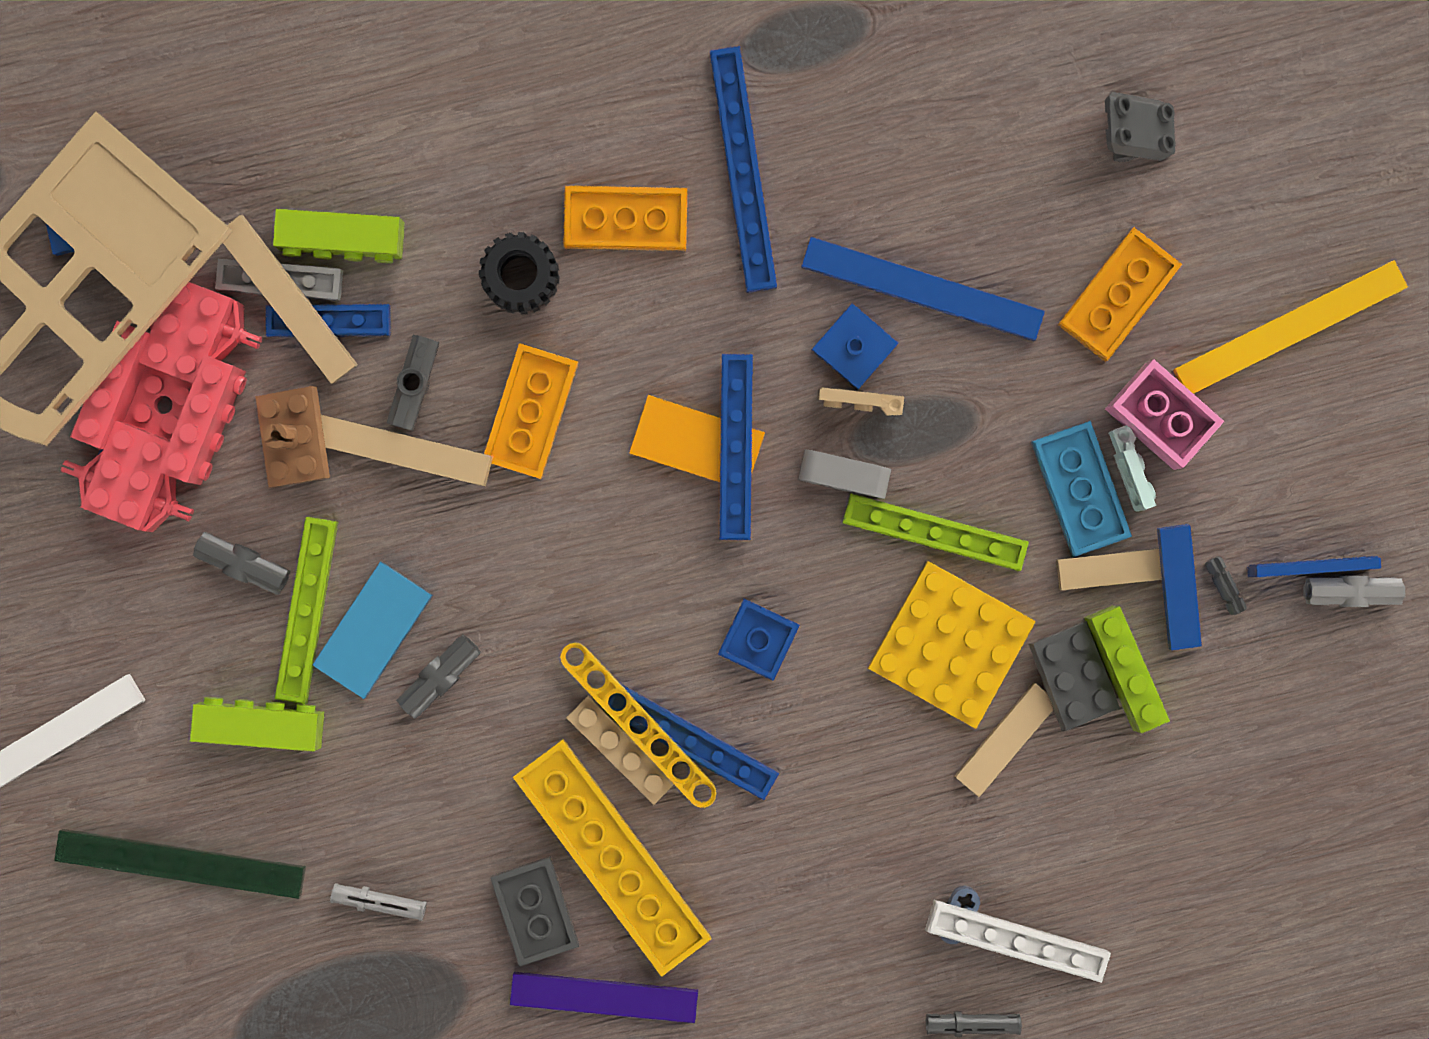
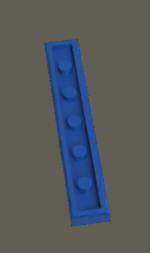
(736, 447)
(703, 746)

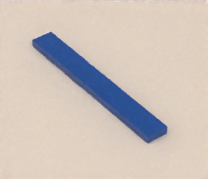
(743, 169)
(923, 289)

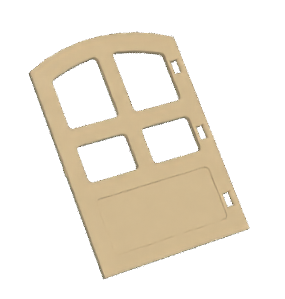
(128, 226)

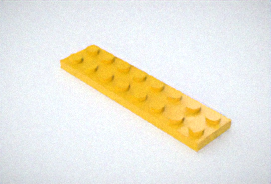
(612, 857)

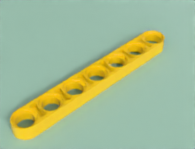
(645, 739)

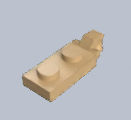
(863, 401)

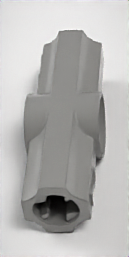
(1354, 591)

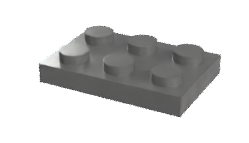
(1074, 676)
(534, 911)

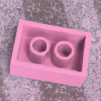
(1164, 415)

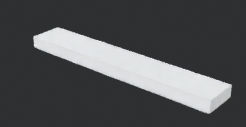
(68, 728)
(1017, 941)

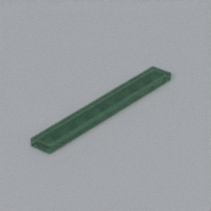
(180, 863)

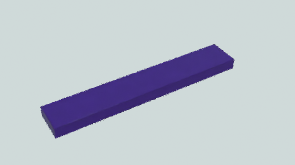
(604, 997)

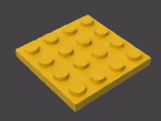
(951, 644)

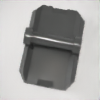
(1139, 127)

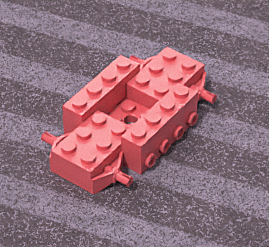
(148, 449)

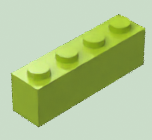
(338, 234)
(1127, 669)
(257, 725)

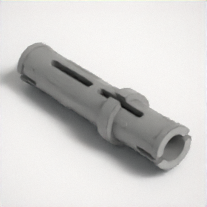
(342, 895)

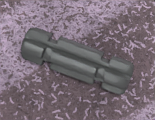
(1225, 585)

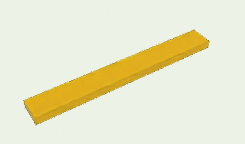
(1291, 327)

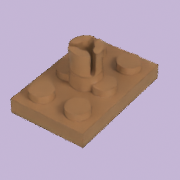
(292, 437)

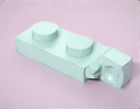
(1131, 469)

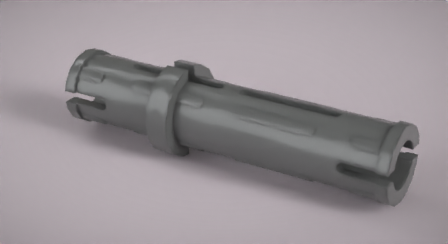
(973, 1024)

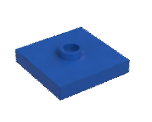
(854, 346)
(758, 639)

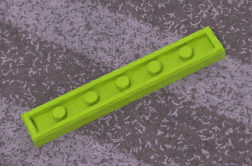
(935, 532)
(306, 610)

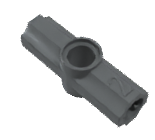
(418, 362)
(241, 563)
(439, 676)

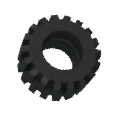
(501, 254)

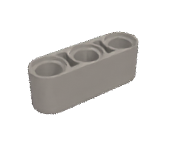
(844, 474)

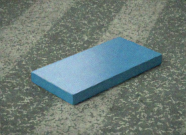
(1081, 489)
(372, 630)

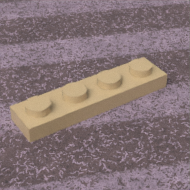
(620, 749)

